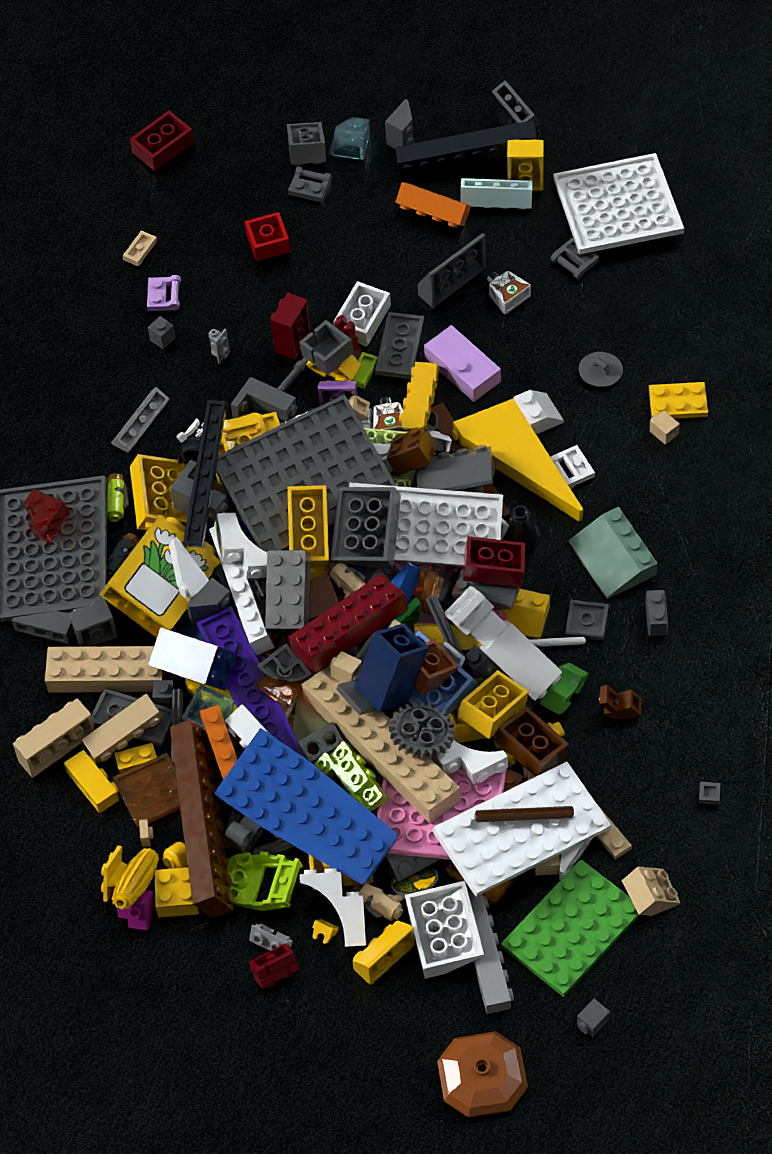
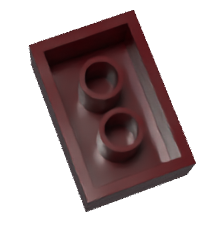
(162, 140)
(290, 325)
(494, 561)

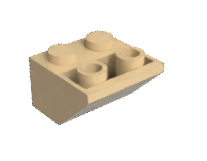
(650, 890)

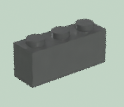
(513, 104)

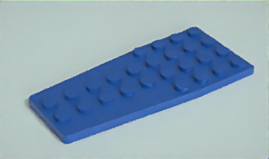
(306, 808)

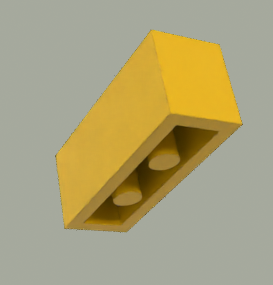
(92, 781)

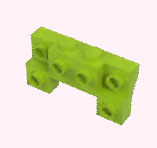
(353, 774)

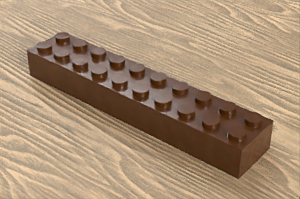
(201, 819)

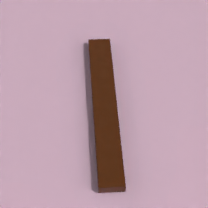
(445, 426)

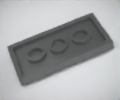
(399, 345)
(113, 702)

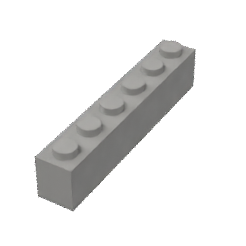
(488, 968)

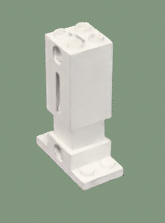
(504, 643)

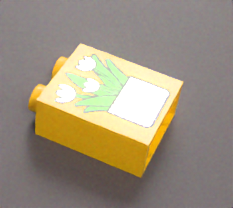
(146, 580)

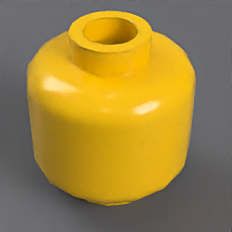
(175, 856)

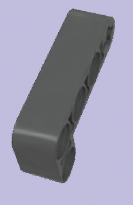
(243, 834)

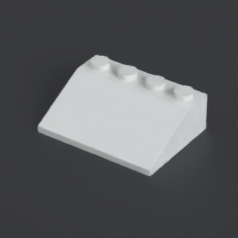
(444, 928)

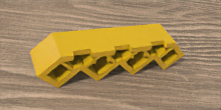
(419, 395)

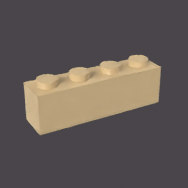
(122, 728)

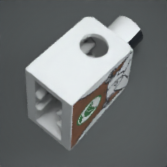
(508, 290)
(387, 415)

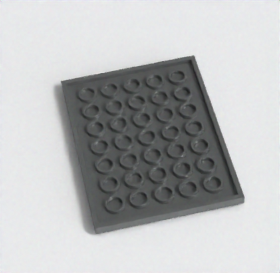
(59, 573)

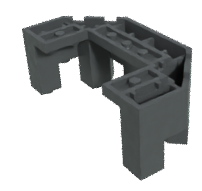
(252, 398)

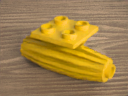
(128, 880)

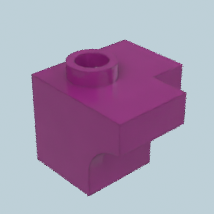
(140, 912)

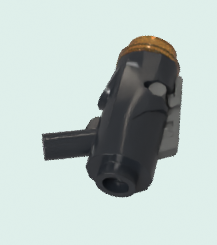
(120, 553)

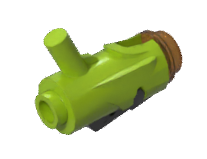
(116, 497)

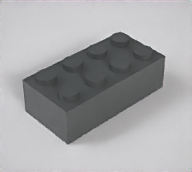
(287, 590)

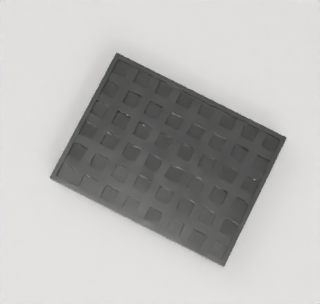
(311, 450)

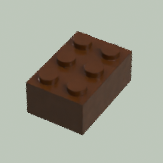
(532, 742)

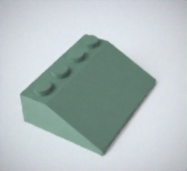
(614, 553)

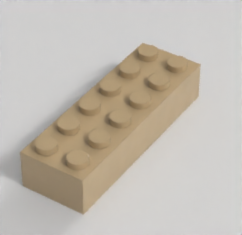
(100, 668)

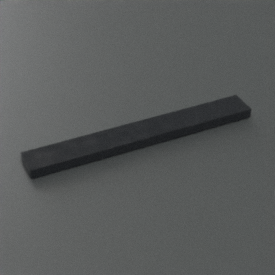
(205, 474)

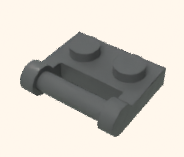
(309, 189)
(570, 250)

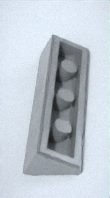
(140, 420)

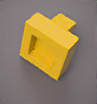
(326, 928)

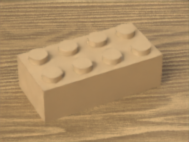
(54, 737)

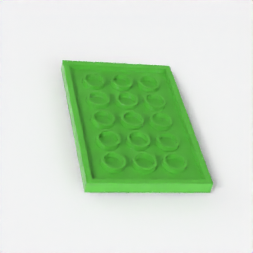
(571, 928)

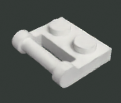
(576, 464)

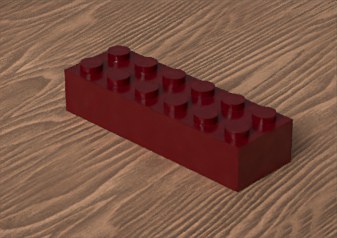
(348, 623)

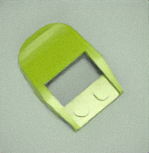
(247, 875)

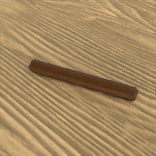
(524, 813)

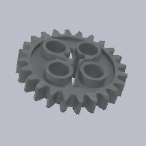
(411, 721)

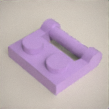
(158, 290)

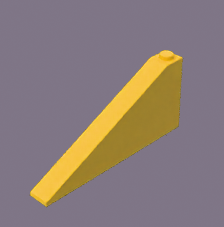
(517, 453)

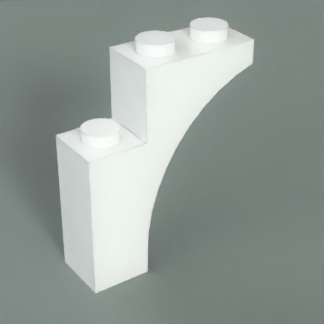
(237, 547)
(476, 764)
(349, 907)

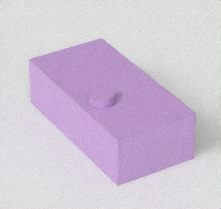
(462, 363)

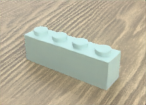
(496, 193)

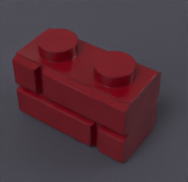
(274, 966)

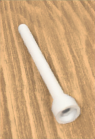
(558, 641)

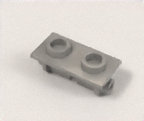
(219, 344)
(264, 937)

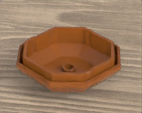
(482, 1092)

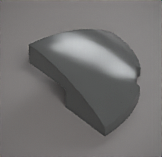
(284, 665)

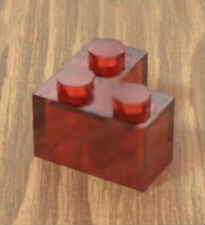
(47, 514)

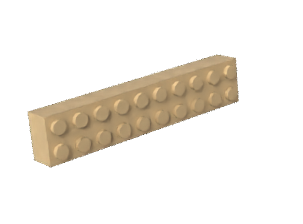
(415, 779)

